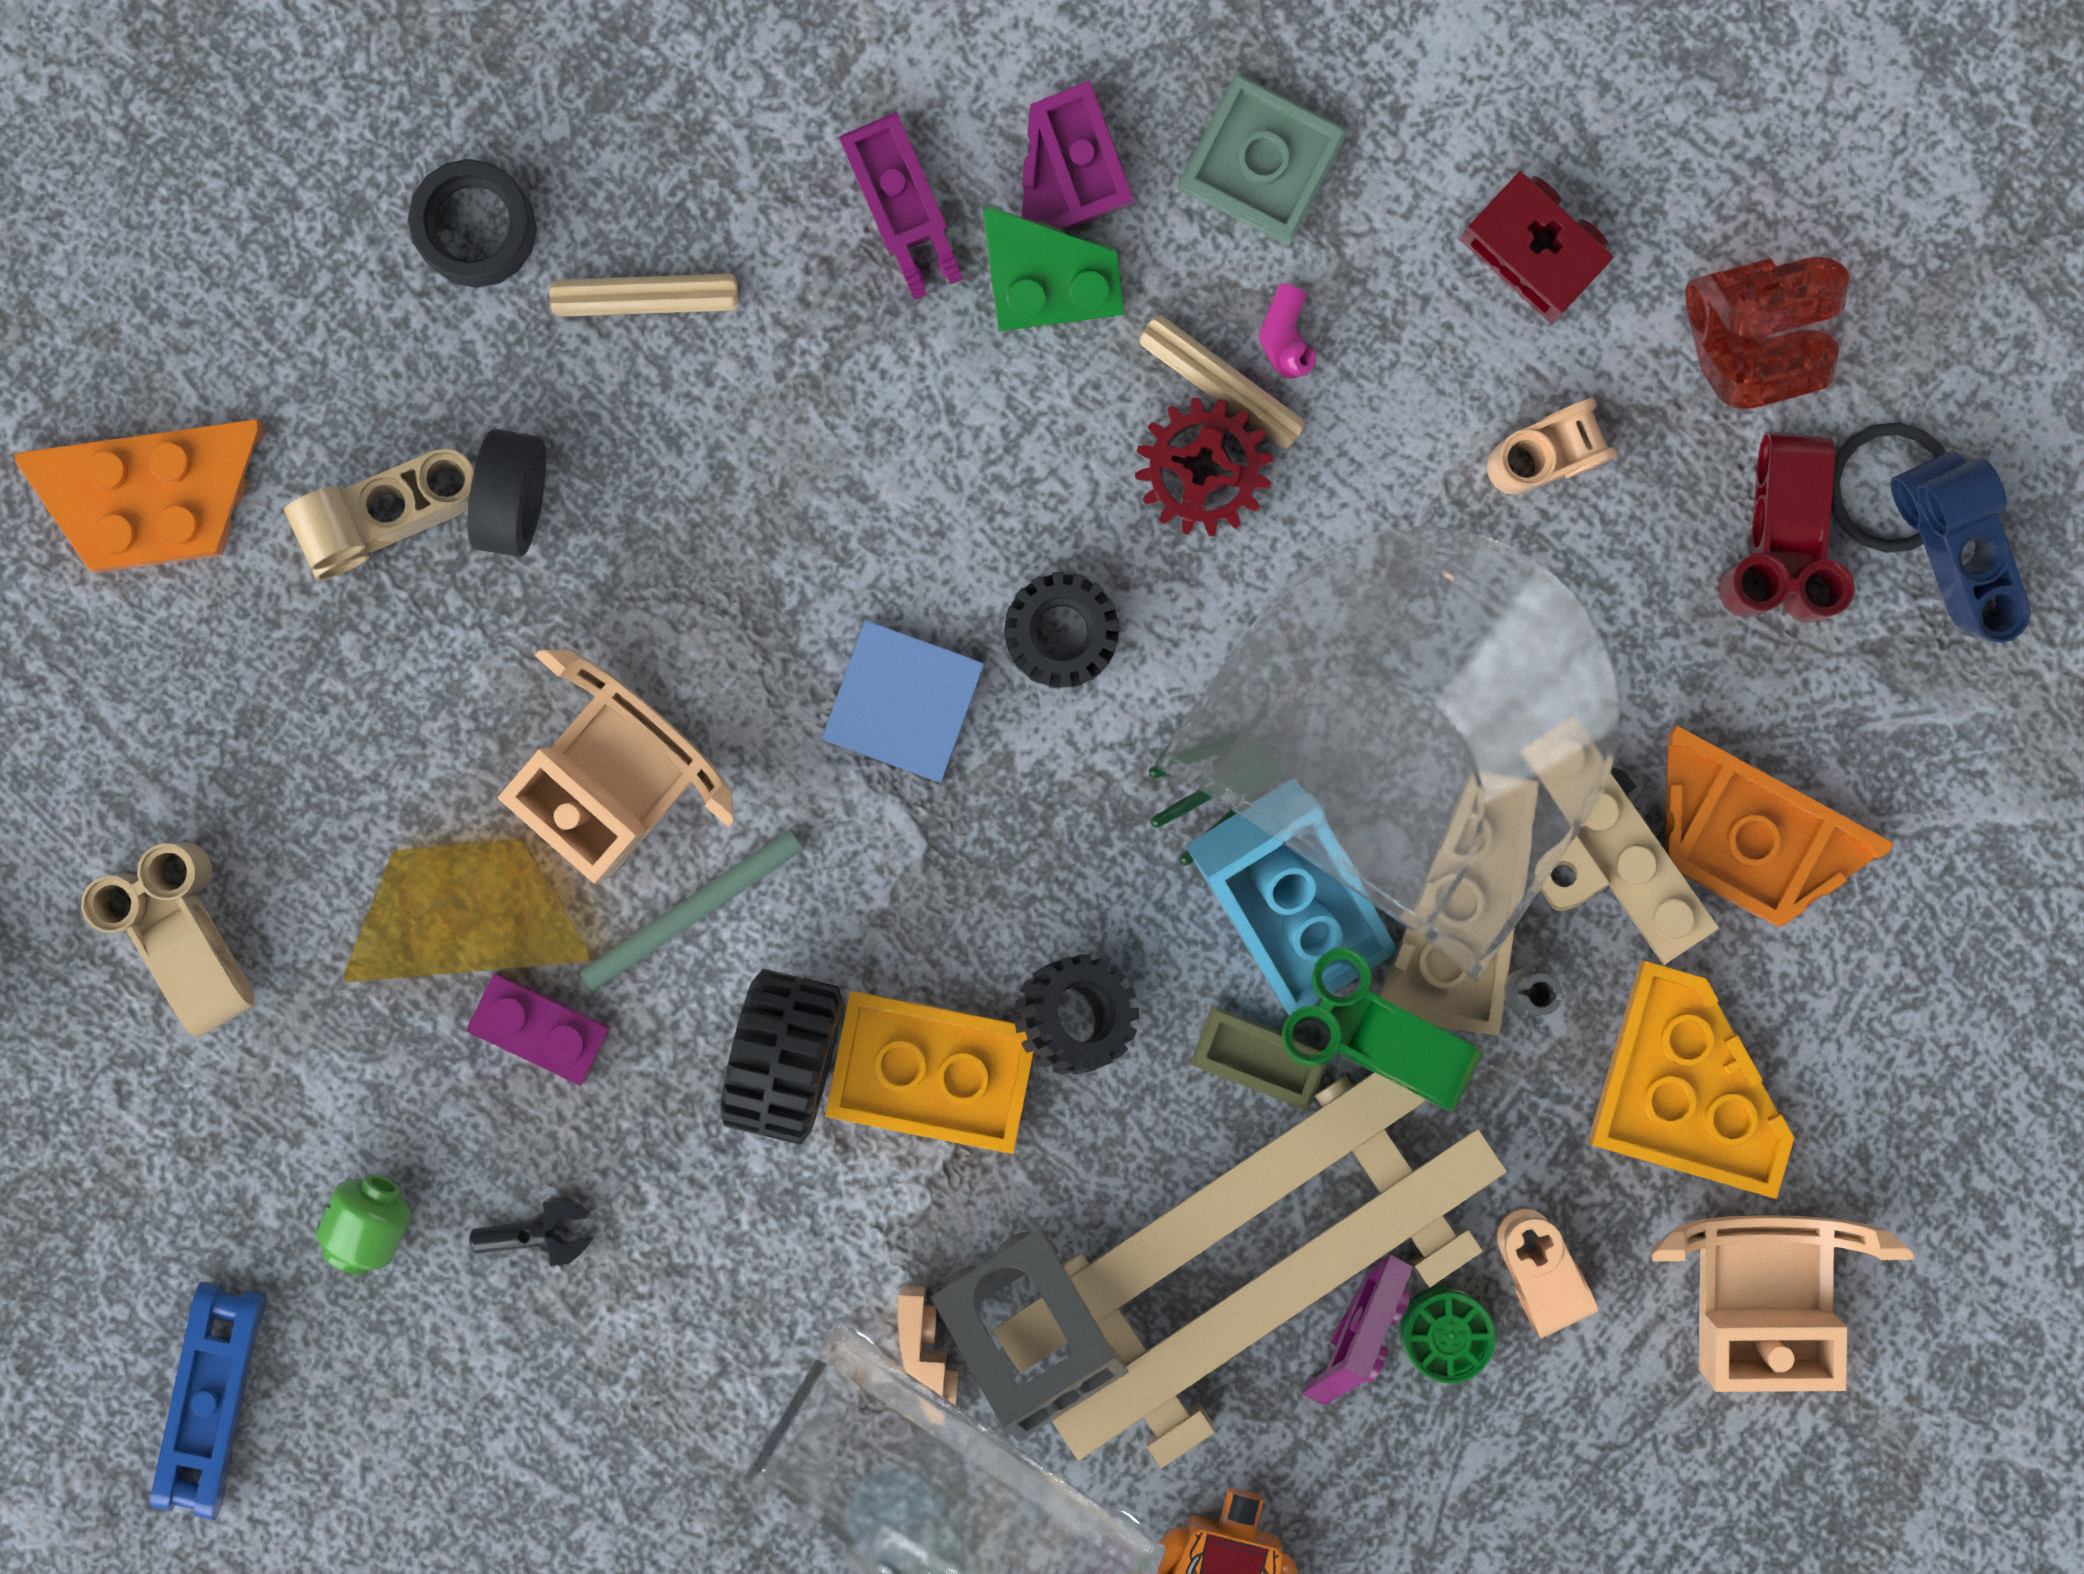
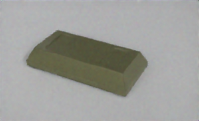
(1255, 1058)

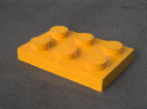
(930, 1072)

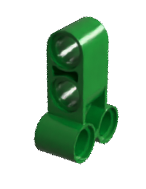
(1384, 1038)

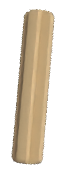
(644, 295)
(1221, 381)

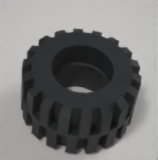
(781, 1056)

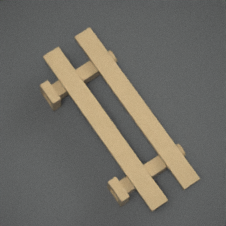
(1407, 1207)

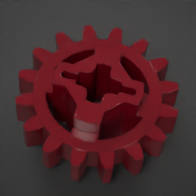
(1213, 438)

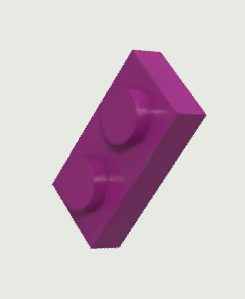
(538, 1029)

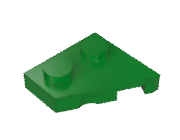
(1047, 274)

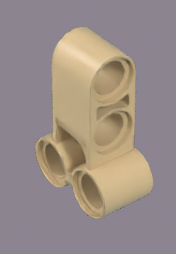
(337, 524)
(175, 937)

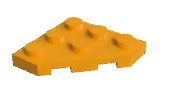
(1688, 1089)

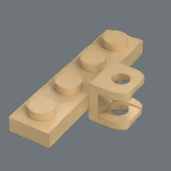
(1625, 855)

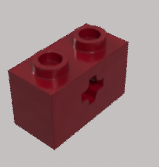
(1557, 273)

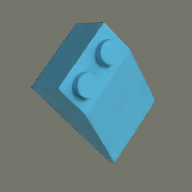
(1287, 910)

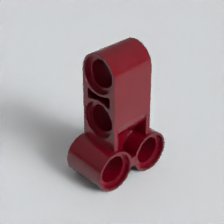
(1791, 531)

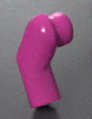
(1281, 337)

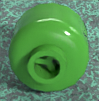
(363, 1224)

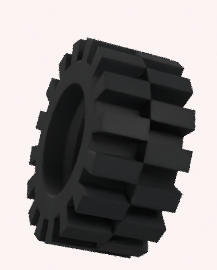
(1067, 591)

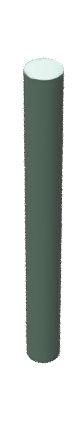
(691, 910)

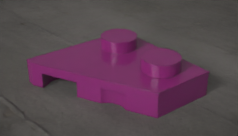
(1072, 162)
(1361, 1331)

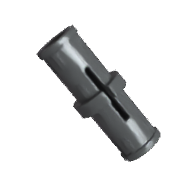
(1537, 1003)

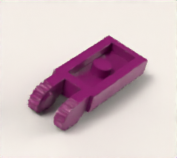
(899, 197)

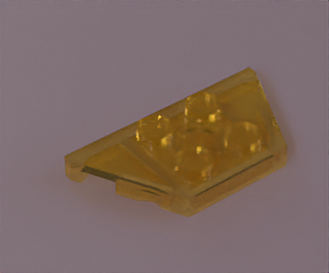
(463, 914)

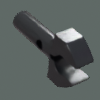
(536, 1233)

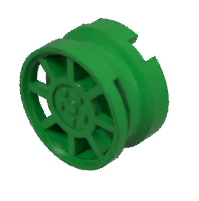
(1447, 1334)

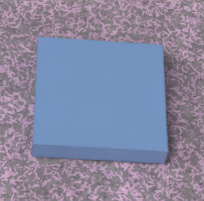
(903, 701)

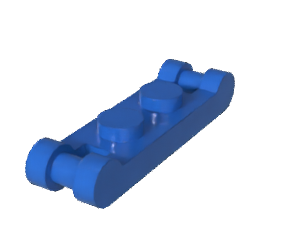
(206, 1401)

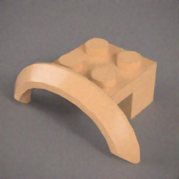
(609, 774)
(1771, 1297)

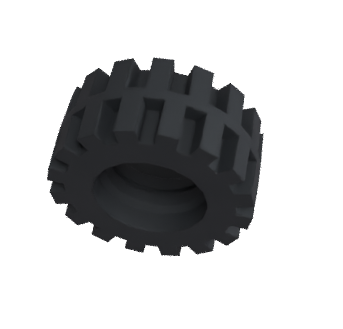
(1110, 1009)

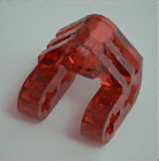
(1743, 305)

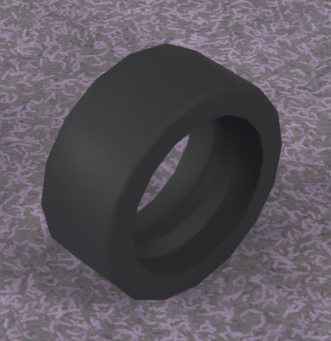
(445, 182)
(506, 492)

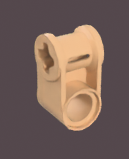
(1559, 445)
(1548, 1278)

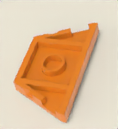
(146, 494)
(1754, 834)

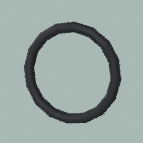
(1841, 458)

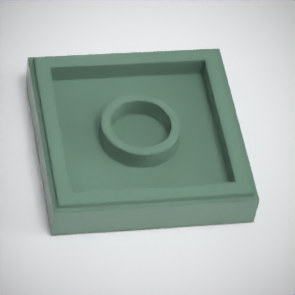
(1262, 159)

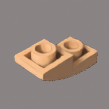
(916, 1327)

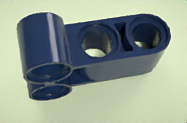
(1949, 507)

